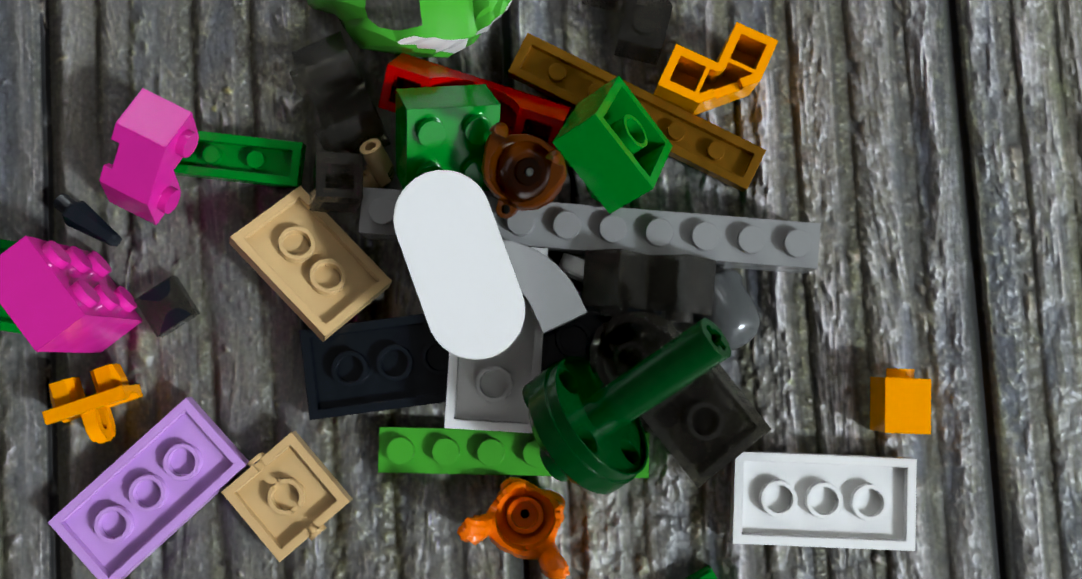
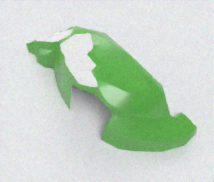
(444, 29)

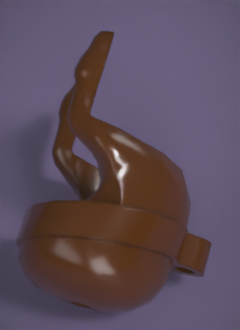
(506, 165)

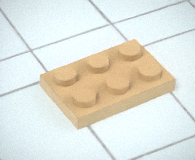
(310, 263)

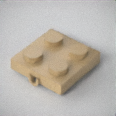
(287, 495)

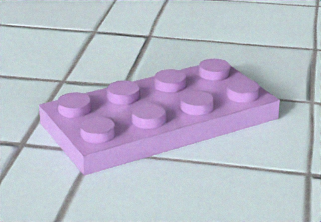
(149, 492)

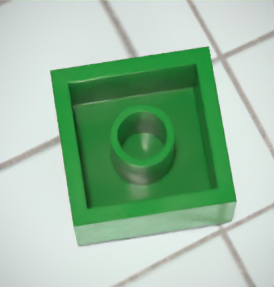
(443, 130)
(613, 145)

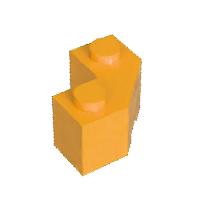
(704, 84)

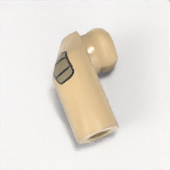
(379, 167)

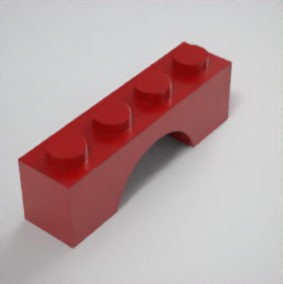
(518, 110)

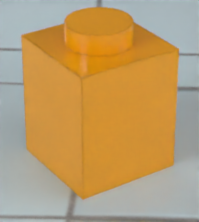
(900, 403)

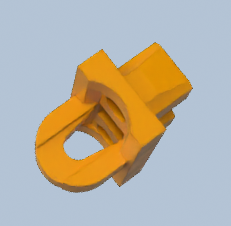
(95, 410)

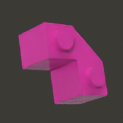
(151, 144)

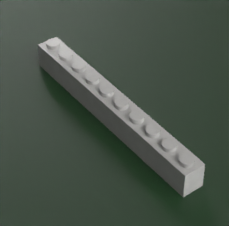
(581, 227)

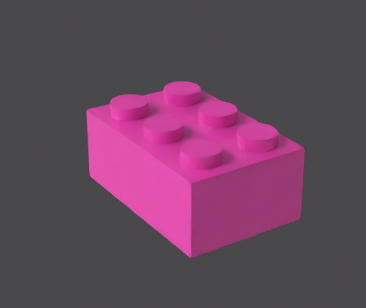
(64, 297)

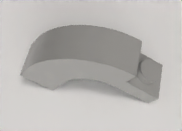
(545, 287)

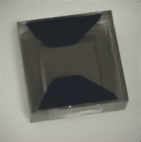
(167, 306)

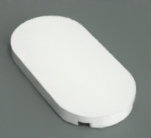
(459, 264)

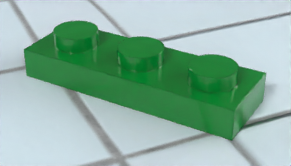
(245, 160)

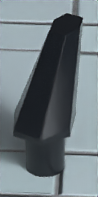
(85, 219)

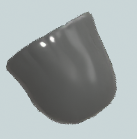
(733, 309)

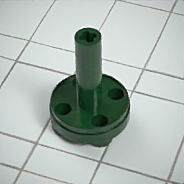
(597, 432)

